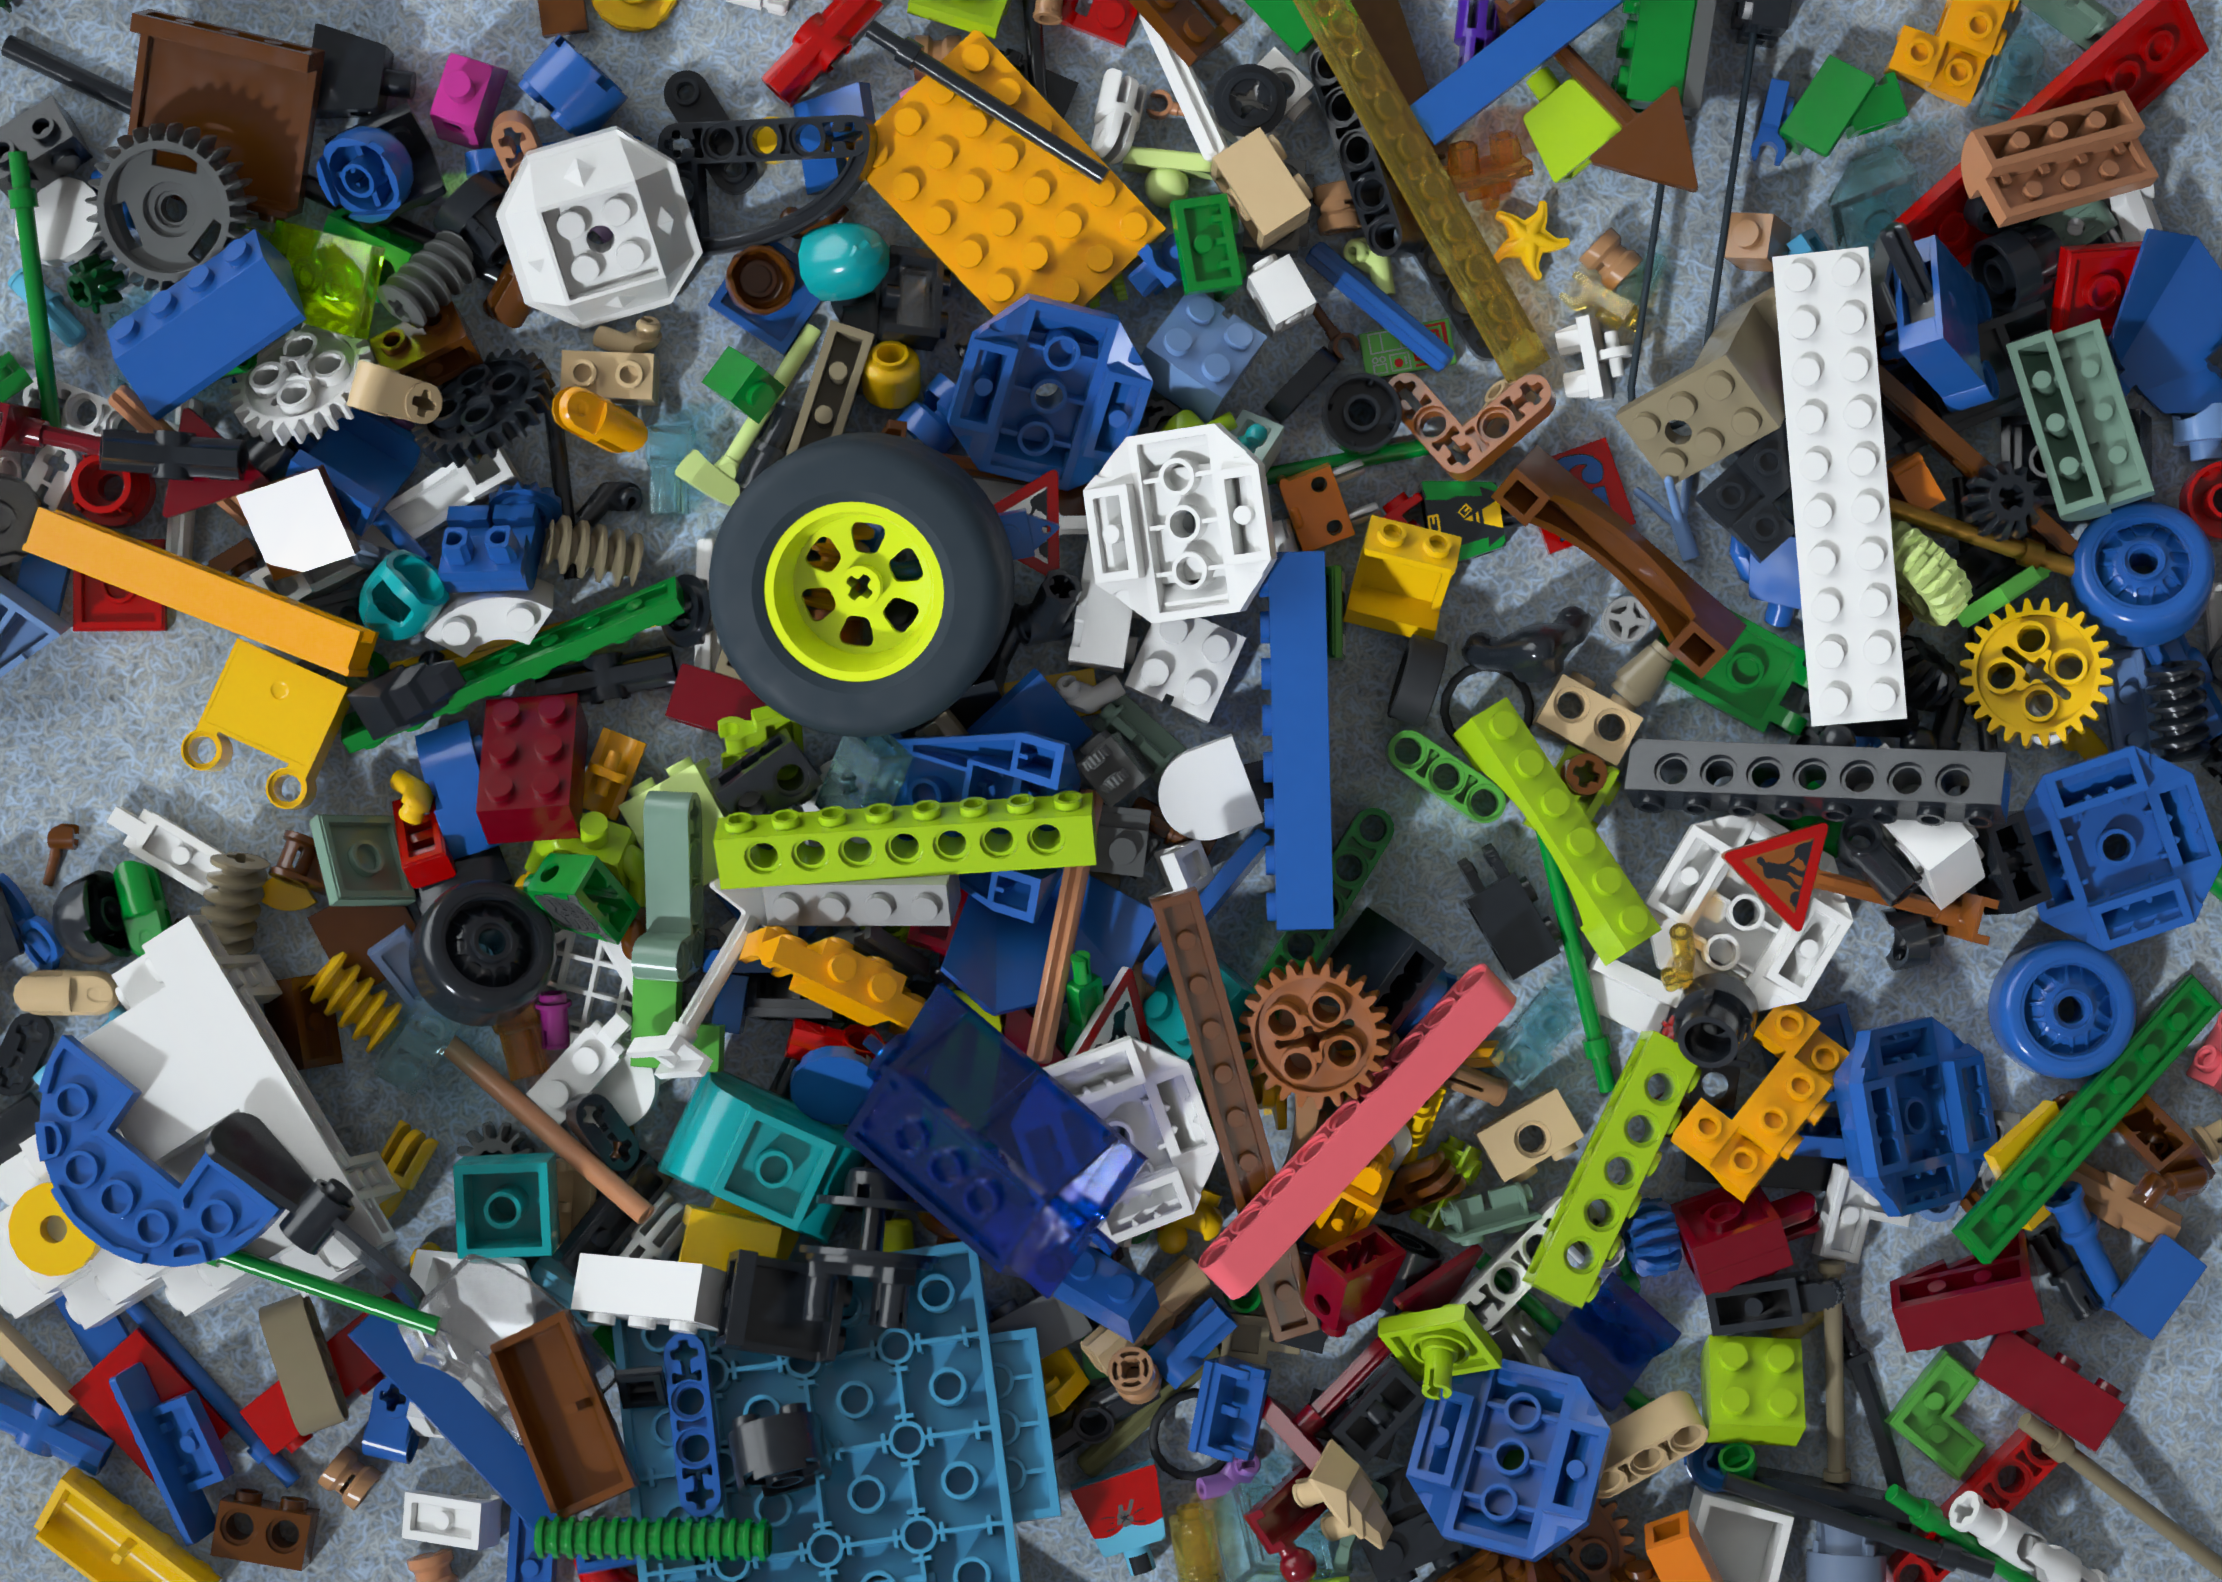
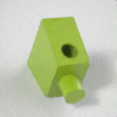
(1566, 125)

